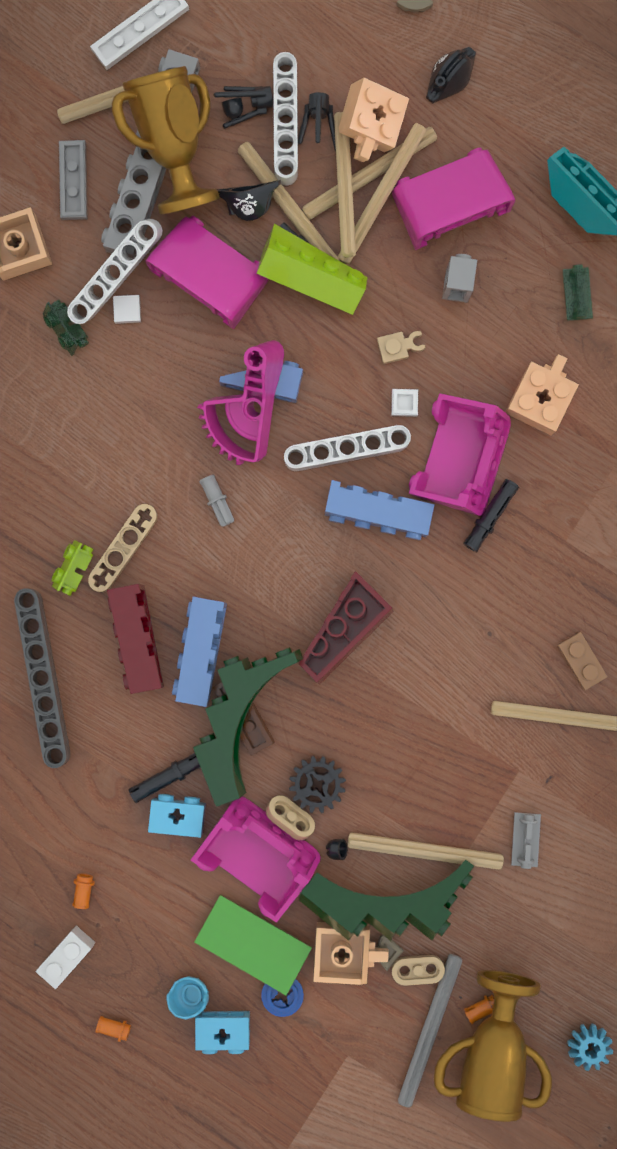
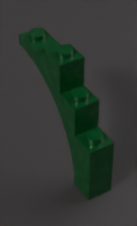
(220, 754)
(389, 915)

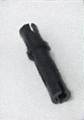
(494, 510)
(176, 771)

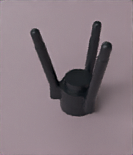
(260, 97)
(318, 109)

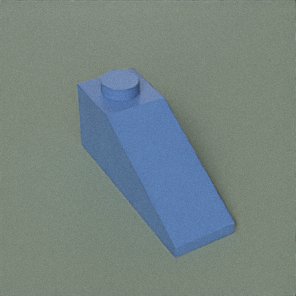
(287, 386)

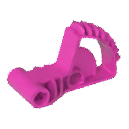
(261, 380)

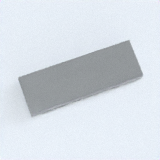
(73, 180)

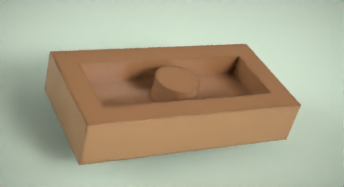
(582, 661)

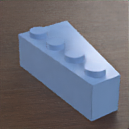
(378, 510)
(200, 651)

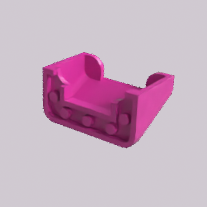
(452, 196)
(207, 270)
(463, 454)
(259, 856)

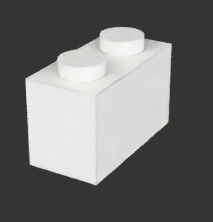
(65, 957)

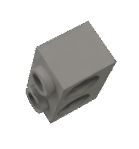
(459, 278)

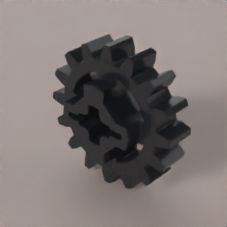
(306, 790)

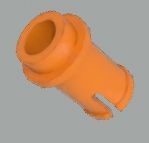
(82, 891)
(480, 1009)
(113, 1028)

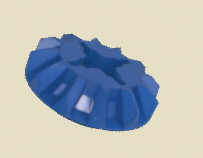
(278, 1006)

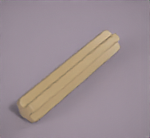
(88, 106)

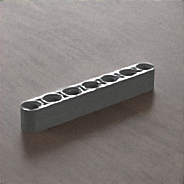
(37, 690)

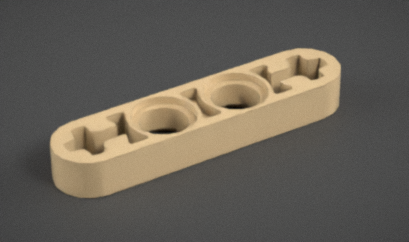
(126, 550)

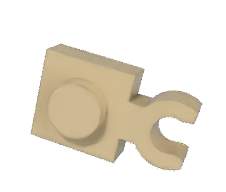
(396, 348)

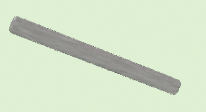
(429, 1031)

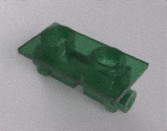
(577, 293)
(69, 337)

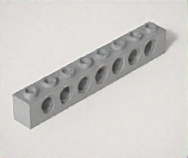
(137, 166)

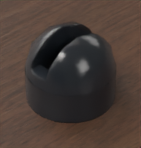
(233, 107)
(337, 849)

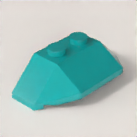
(583, 192)

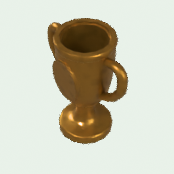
(168, 128)
(496, 1056)

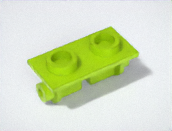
(66, 575)

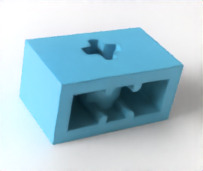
(164, 823)
(236, 1029)

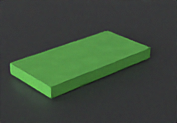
(253, 944)

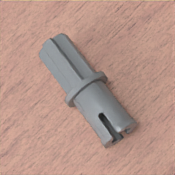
(217, 500)

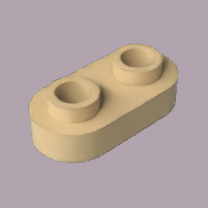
(290, 817)
(417, 970)

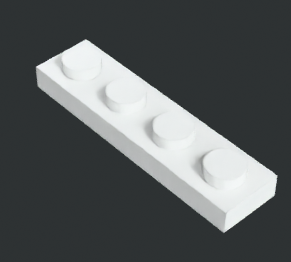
(137, 30)

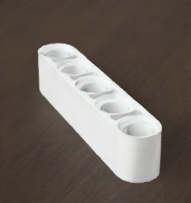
(282, 107)
(103, 277)
(357, 440)

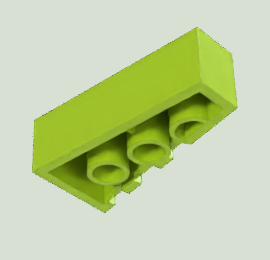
(310, 271)

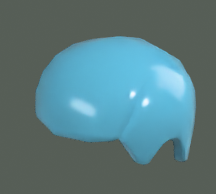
(187, 997)

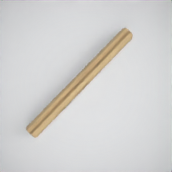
(362, 177)
(386, 186)
(345, 191)
(284, 200)
(554, 715)
(425, 850)

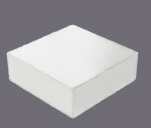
(127, 309)
(404, 402)

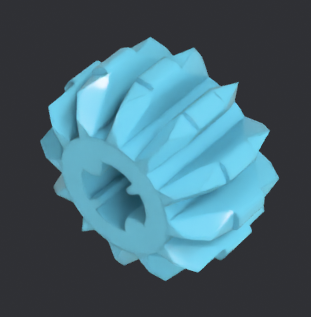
(580, 1045)

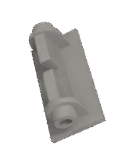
(526, 840)

